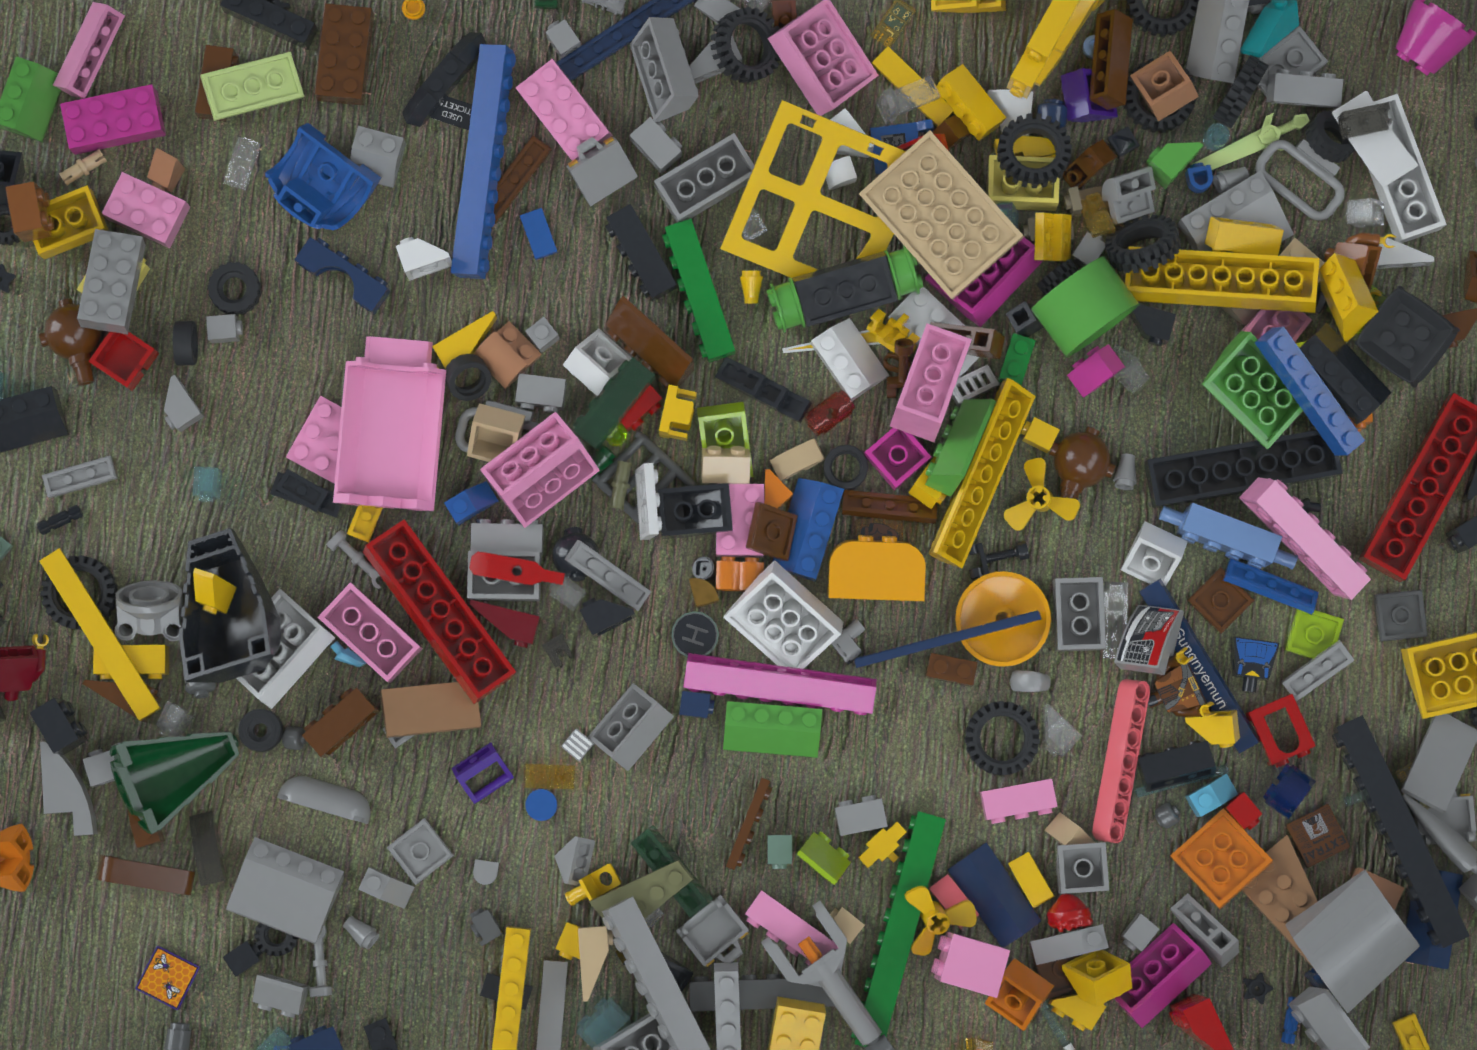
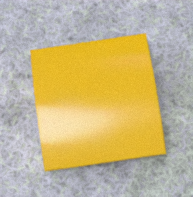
(1052, 237)

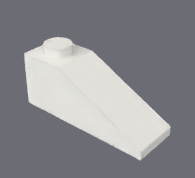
(1402, 256)

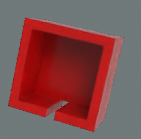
(124, 358)

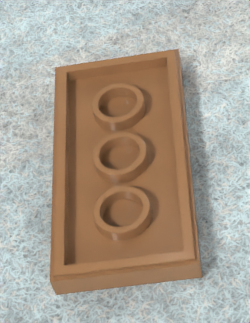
(428, 710)

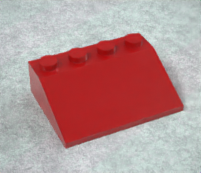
(1200, 1021)

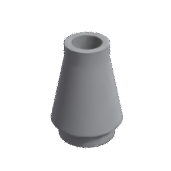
(1227, 179)
(1126, 474)
(362, 933)

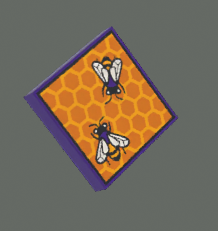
(168, 977)

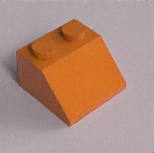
(1020, 994)

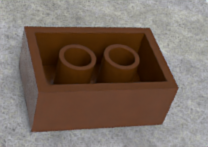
(340, 722)

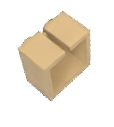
(493, 432)

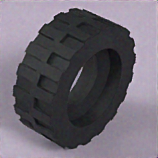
(1322, 143)
(228, 271)

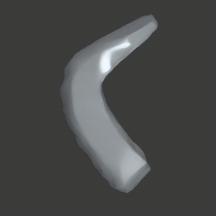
(1029, 681)

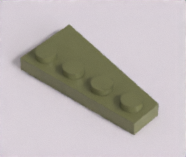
(649, 890)

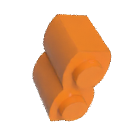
(737, 575)

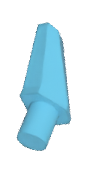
(346, 655)

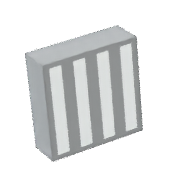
(577, 745)

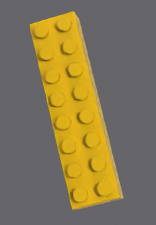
(1230, 281)

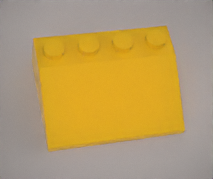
(1443, 674)

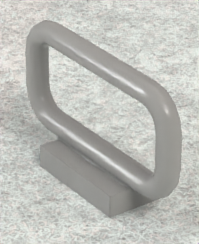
(1314, 162)
(468, 413)

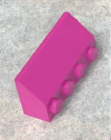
(1162, 974)

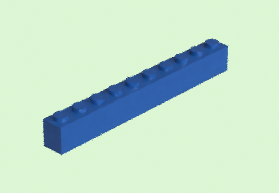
(483, 161)

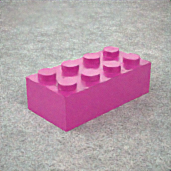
(113, 119)

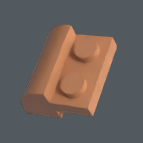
(507, 354)

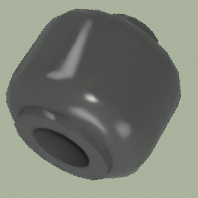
(293, 738)
(1167, 815)

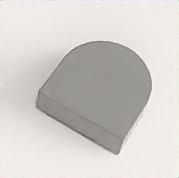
(485, 871)

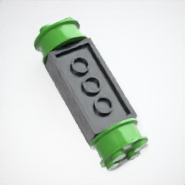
(844, 289)

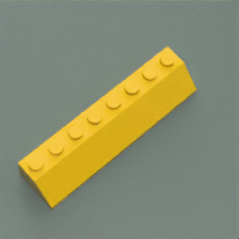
(983, 475)

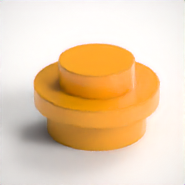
(413, 9)

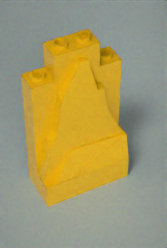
(1049, 43)

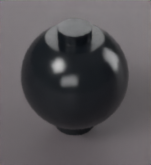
(564, 546)

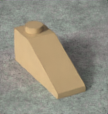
(593, 951)

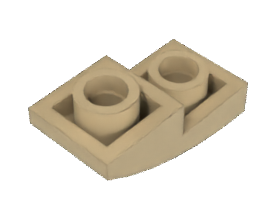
(797, 459)

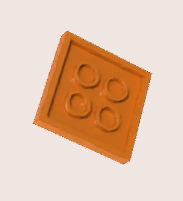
(1221, 858)

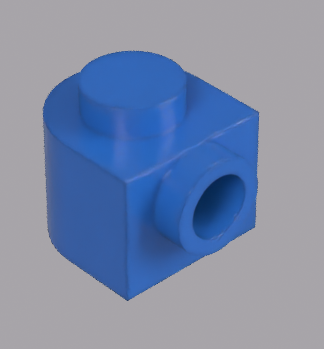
(1199, 177)

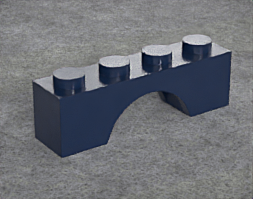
(317, 259)

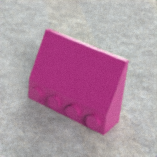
(995, 285)

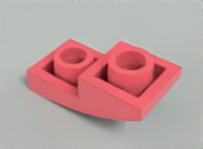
(948, 893)

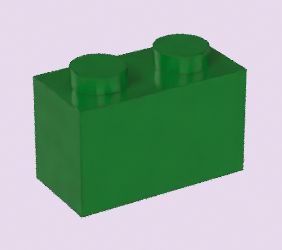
(1016, 359)

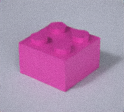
(897, 457)

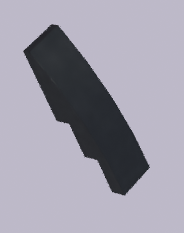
(763, 389)

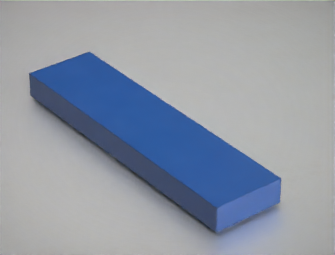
(1271, 586)

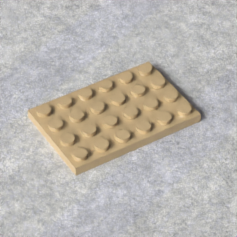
(941, 215)

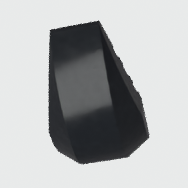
(229, 643)

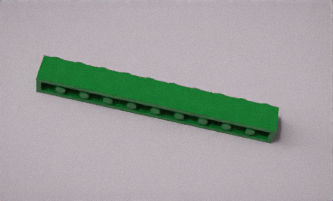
(901, 919)

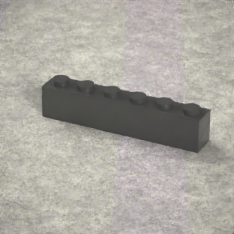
(756, 992)

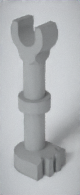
(338, 540)
(320, 963)

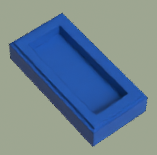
(538, 234)

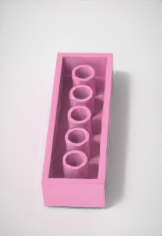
(1305, 537)

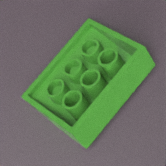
(1252, 390)

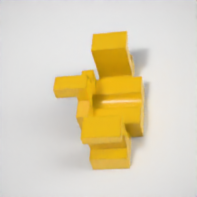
(892, 331)
(883, 845)

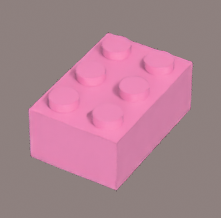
(145, 210)
(742, 506)

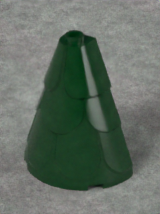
(168, 772)

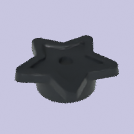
(6, 279)
(1258, 981)

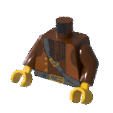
(1180, 689)

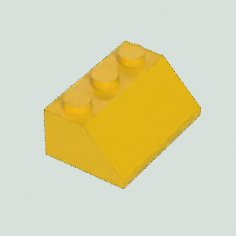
(1346, 295)

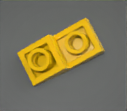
(1031, 880)

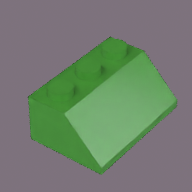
(28, 99)

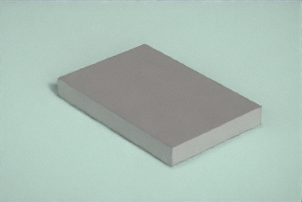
(1292, 53)

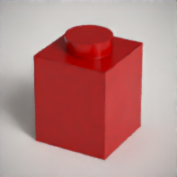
(1243, 811)

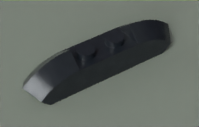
(443, 79)

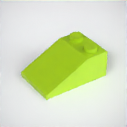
(724, 426)
(823, 857)

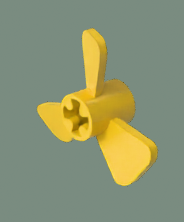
(1020, 514)
(960, 914)

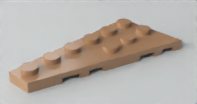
(1282, 889)

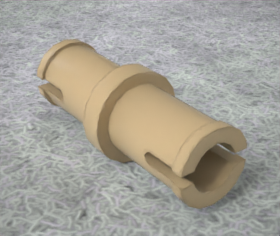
(82, 167)

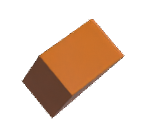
(775, 493)

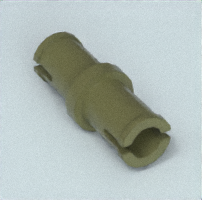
(620, 485)

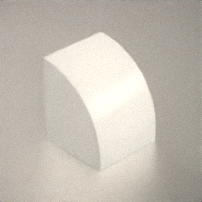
(841, 173)

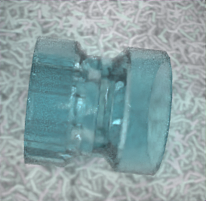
(1216, 132)

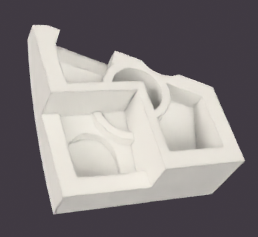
(1011, 105)

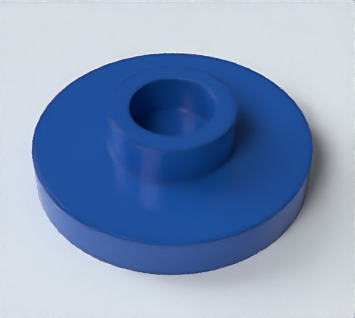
(541, 804)

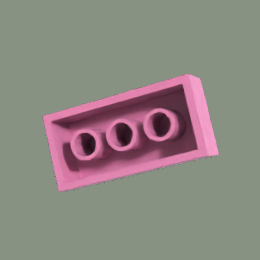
(562, 109)
(370, 633)

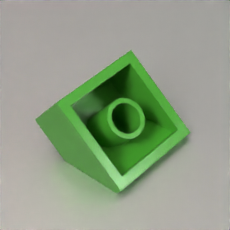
(1172, 160)

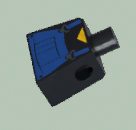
(1252, 660)

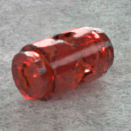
(842, 409)

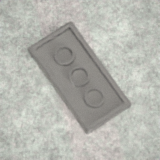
(1440, 762)

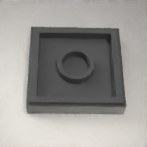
(1400, 615)

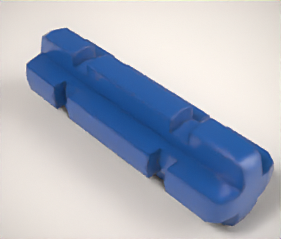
(1290, 1025)

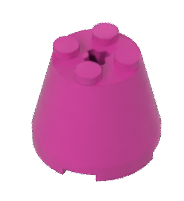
(1431, 37)

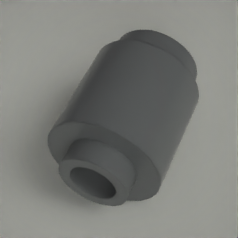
(178, 1036)

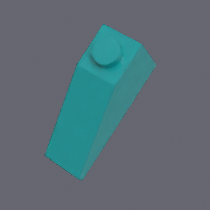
(1272, 25)

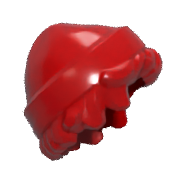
(1069, 913)

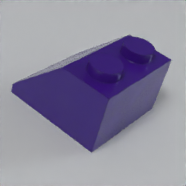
(1076, 98)

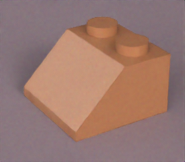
(1164, 85)

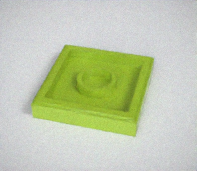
(1312, 633)

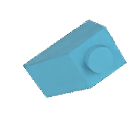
(1211, 795)

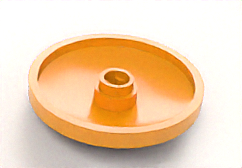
(997, 598)

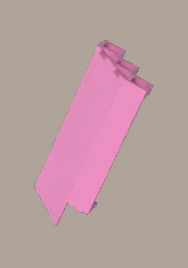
(390, 426)

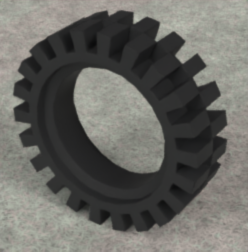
(1158, 25)
(724, 50)
(1240, 91)
(1147, 119)
(1039, 126)
(1144, 257)
(107, 595)
(1029, 729)

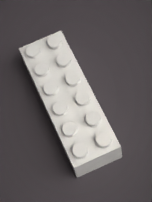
(1409, 200)

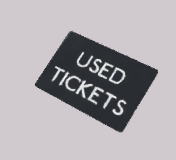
(454, 113)

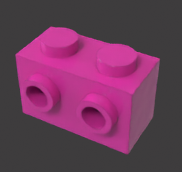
(1096, 370)

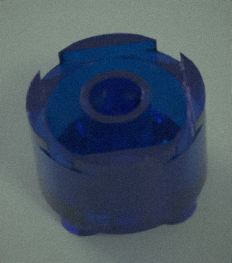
(1289, 791)

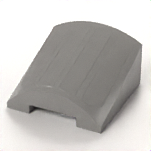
(1353, 939)

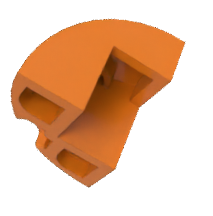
(15, 858)

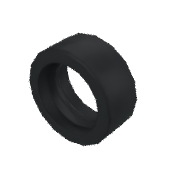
(185, 343)
(474, 390)
(855, 452)

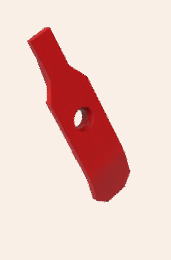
(502, 567)

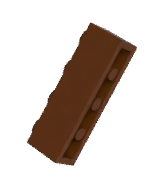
(1111, 59)

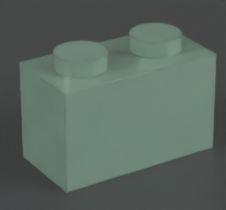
(779, 851)

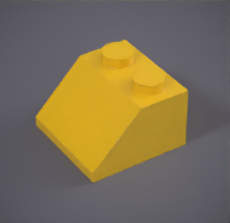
(1098, 976)

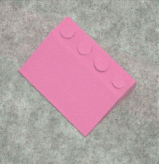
(823, 57)

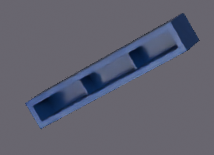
(1309, 391)

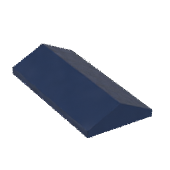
(994, 895)
(1427, 953)

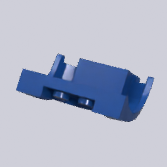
(320, 182)

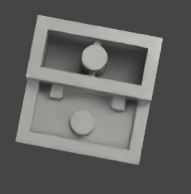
(1129, 194)

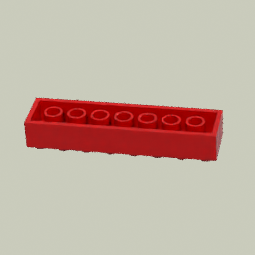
(1424, 490)
(439, 611)

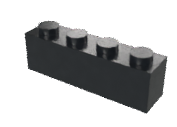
(273, 20)
(641, 253)

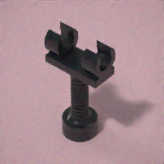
(1019, 551)

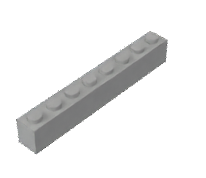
(653, 976)

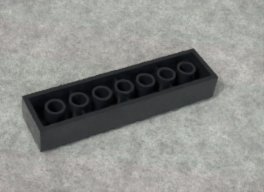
(1235, 467)

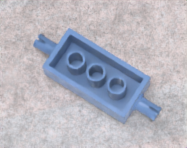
(1229, 536)

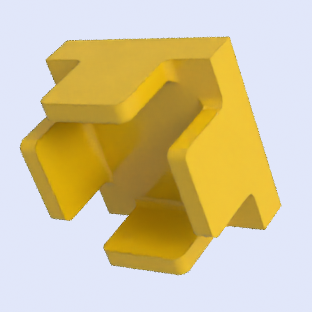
(677, 413)

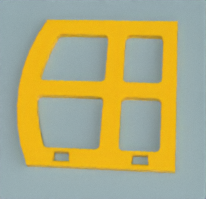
(805, 196)

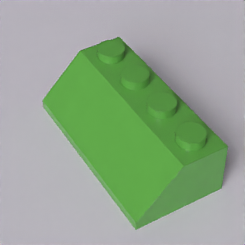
(959, 444)
(772, 729)

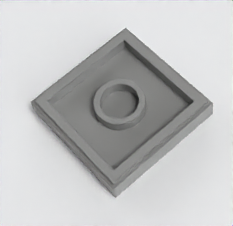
(420, 851)

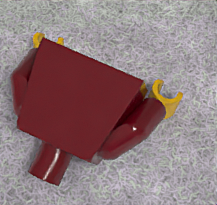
(21, 667)

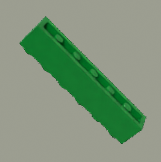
(699, 291)

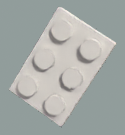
(647, 501)

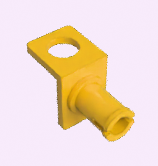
(591, 886)

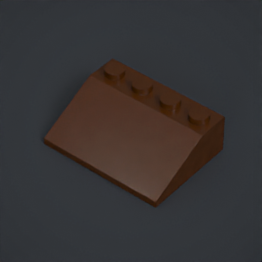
(649, 344)

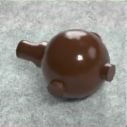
(71, 340)
(1081, 462)

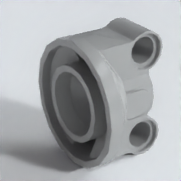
(149, 609)

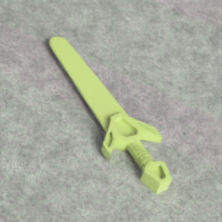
(1254, 142)

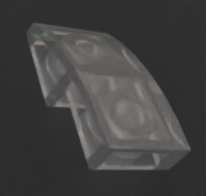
(242, 163)

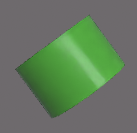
(1085, 306)

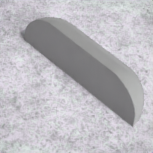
(326, 798)

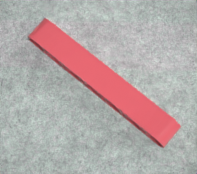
(1121, 761)

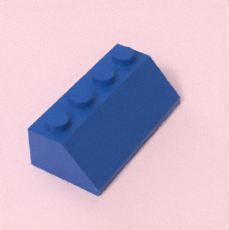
(816, 511)

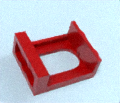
(1273, 753)

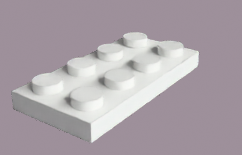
(926, 309)

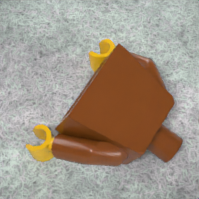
(1365, 251)

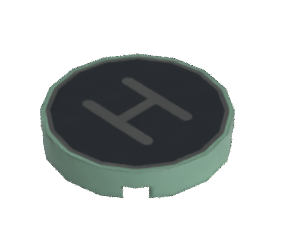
(695, 634)

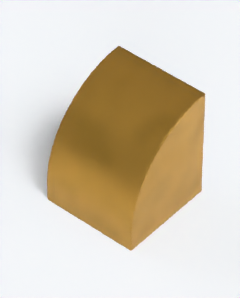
(703, 592)

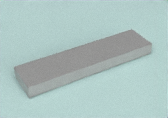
(607, 575)
(552, 1005)

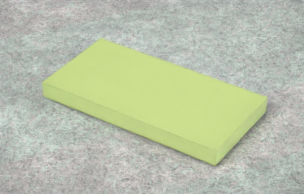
(252, 86)

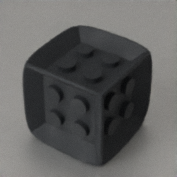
(1407, 336)

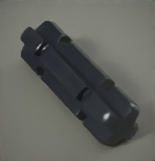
(59, 519)

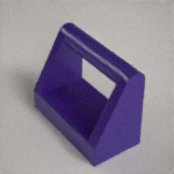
(476, 763)

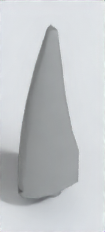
(1448, 840)

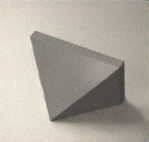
(575, 859)

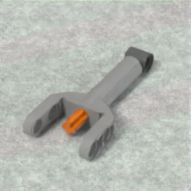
(826, 973)

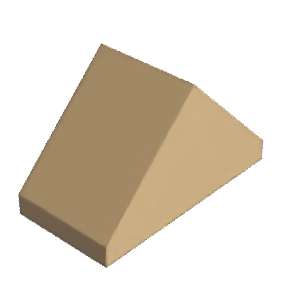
(1067, 832)

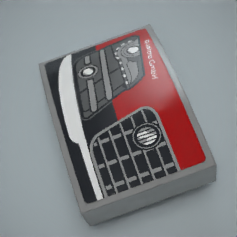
(1149, 639)

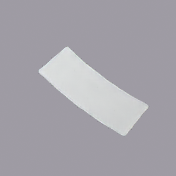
(1381, 150)

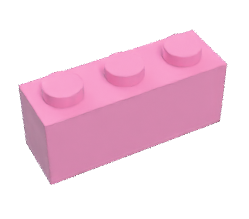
(1018, 800)

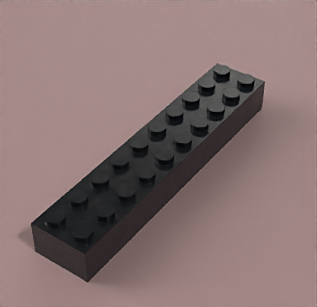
(1400, 832)

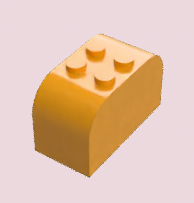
(876, 570)

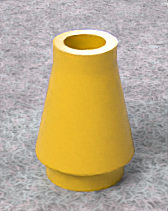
(751, 286)

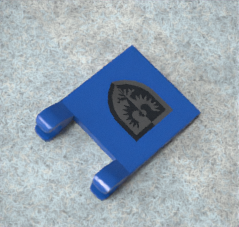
(896, 136)

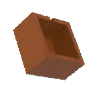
(29, 211)

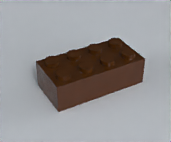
(344, 54)

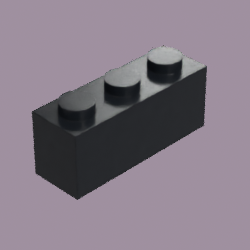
(1176, 765)

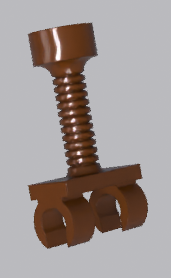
(903, 348)

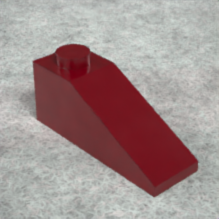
(514, 624)

